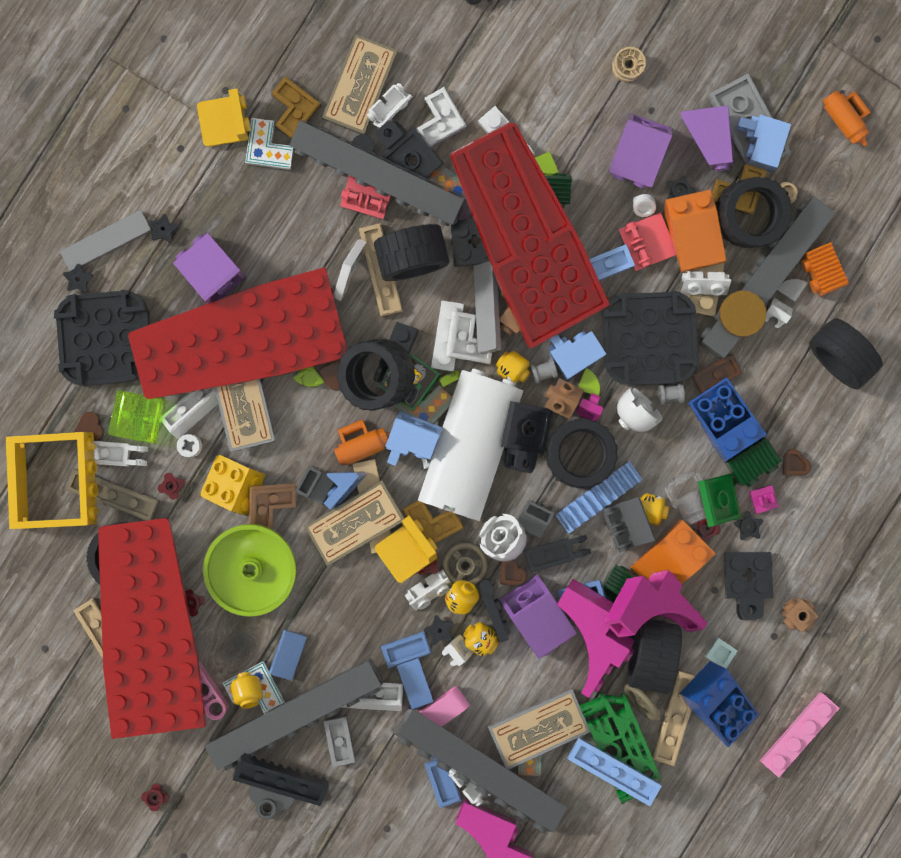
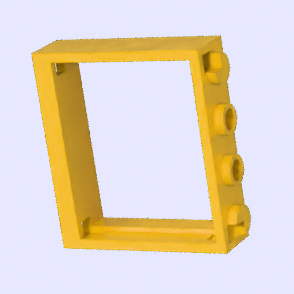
(18, 480)

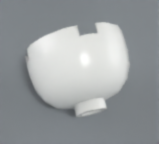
(636, 411)
(503, 538)

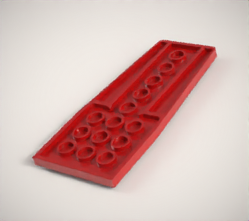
(527, 236)
(241, 337)
(147, 632)

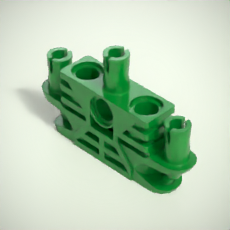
(627, 730)

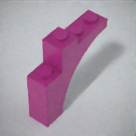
(645, 598)
(603, 645)
(491, 831)

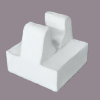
(780, 311)
(457, 651)

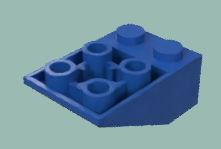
(726, 420)
(719, 702)

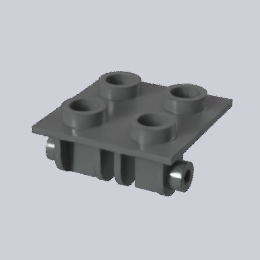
(628, 524)

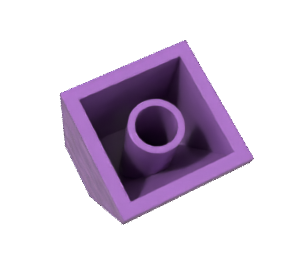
(712, 134)
(640, 151)
(209, 269)
(538, 616)

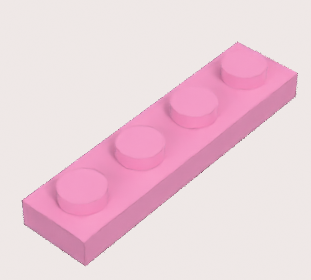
(799, 734)

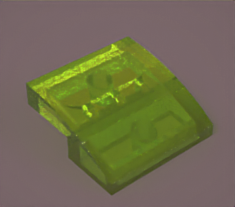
(136, 417)

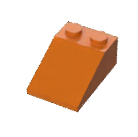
(695, 230)
(676, 550)

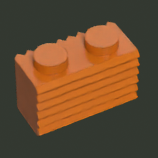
(824, 270)

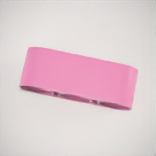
(214, 695)
(446, 707)

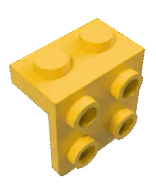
(224, 119)
(230, 484)
(406, 550)

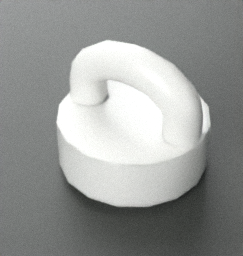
(644, 205)

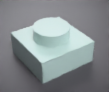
(721, 653)

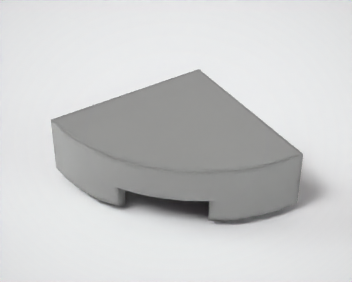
(791, 289)

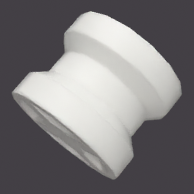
(193, 444)

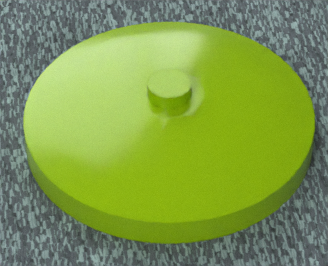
(249, 570)

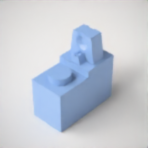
(767, 138)
(575, 356)
(412, 435)

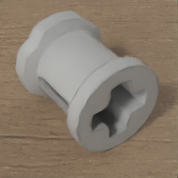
(544, 371)
(671, 394)

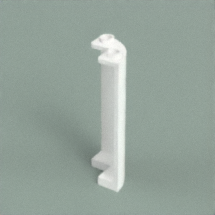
(469, 445)

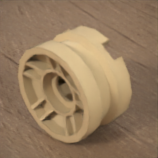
(638, 64)

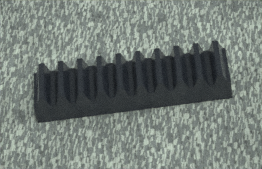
(280, 780)

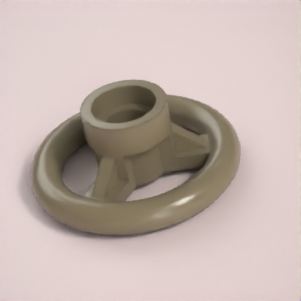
(483, 562)
(643, 702)

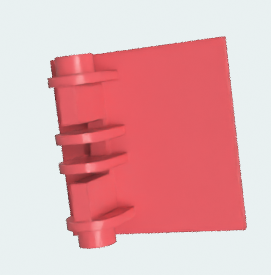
(364, 199)
(648, 241)

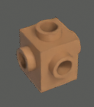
(563, 398)
(791, 614)

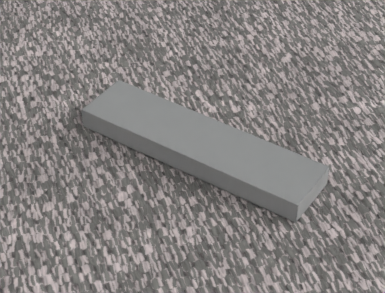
(106, 240)
(487, 309)

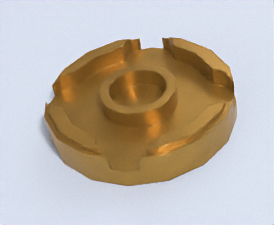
(742, 313)

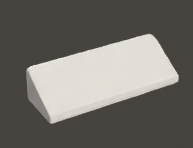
(189, 411)
(387, 698)

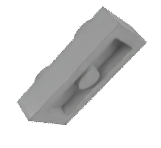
(339, 741)

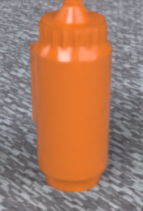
(846, 116)
(361, 446)

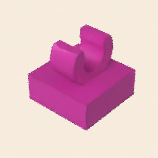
(589, 408)
(763, 499)

